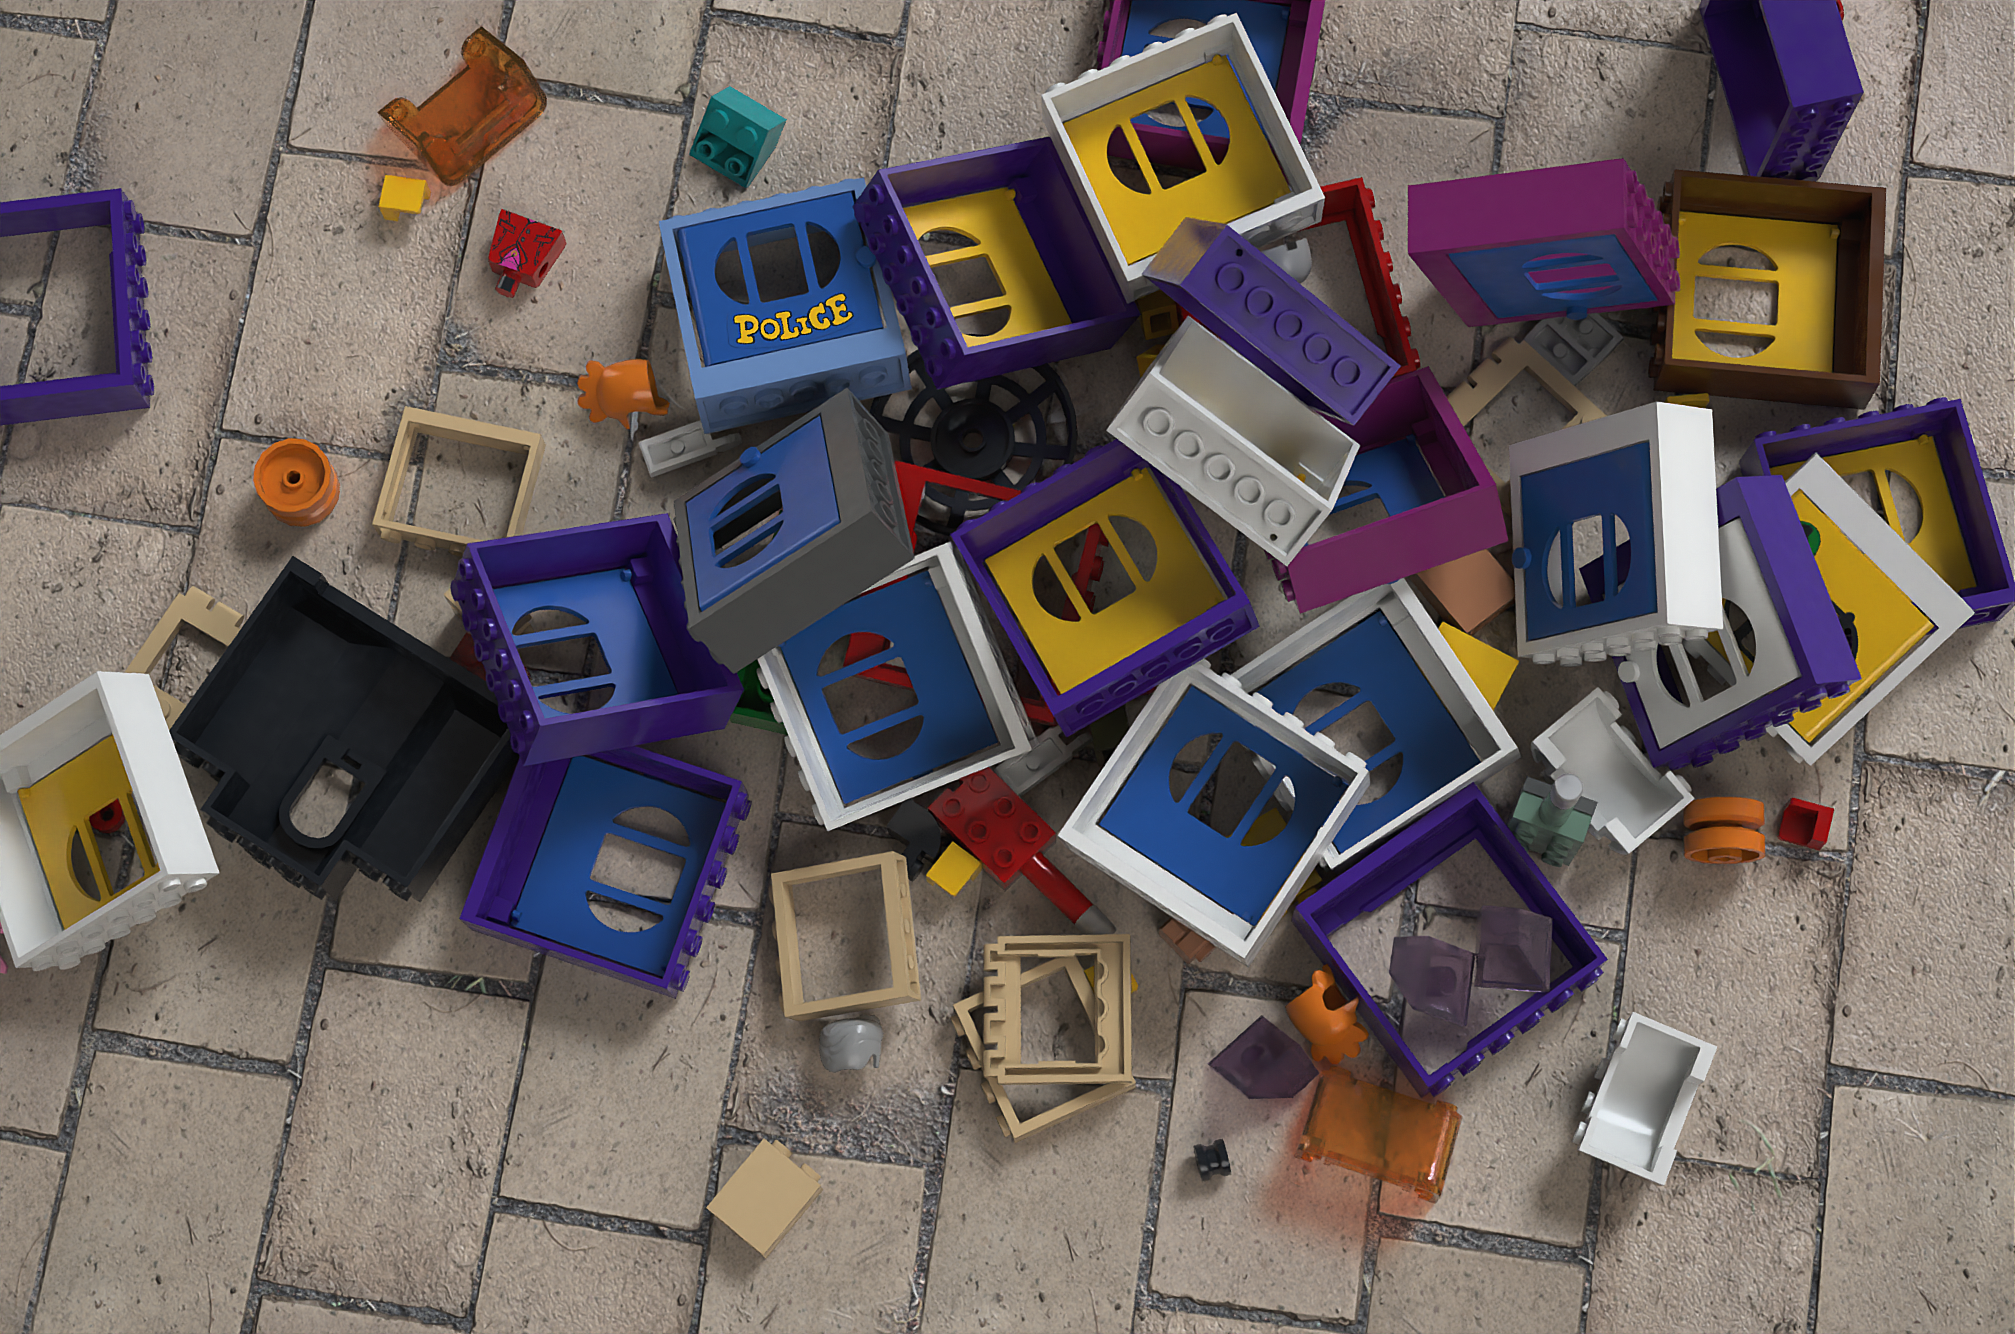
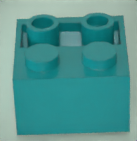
(736, 136)

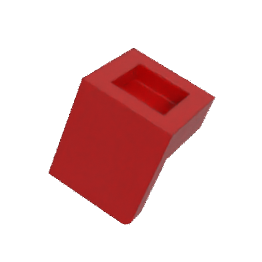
(1805, 823)

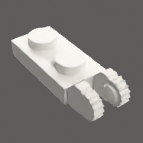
(683, 447)
(1035, 765)

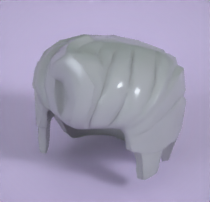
(850, 1043)

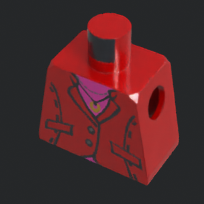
(523, 252)

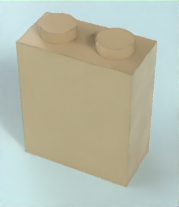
(766, 1196)

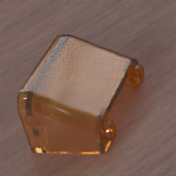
(471, 112)
(1380, 1133)

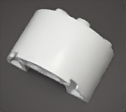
(1613, 771)
(1643, 1097)

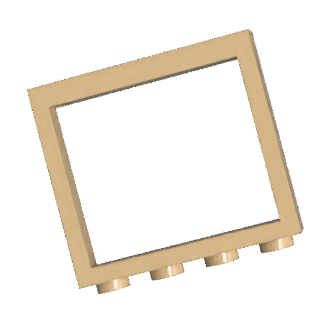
(463, 430)
(899, 928)
(1008, 1120)

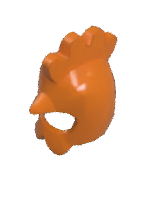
(620, 390)
(1327, 1019)

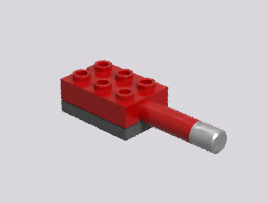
(1011, 842)

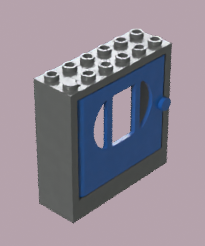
(835, 537)

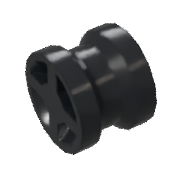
(1212, 1160)

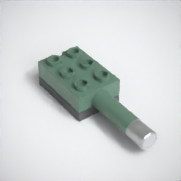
(1552, 818)

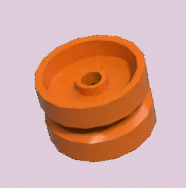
(296, 482)
(1724, 830)

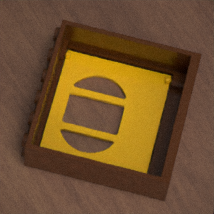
(1804, 254)

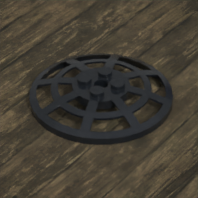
(989, 421)

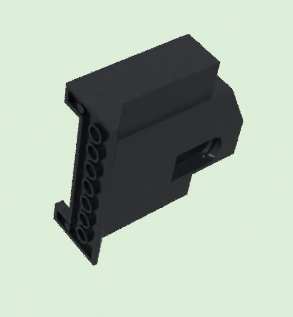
(332, 681)

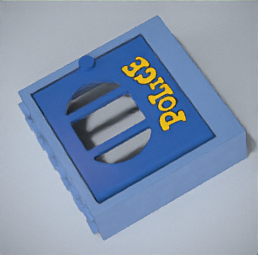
(790, 350)

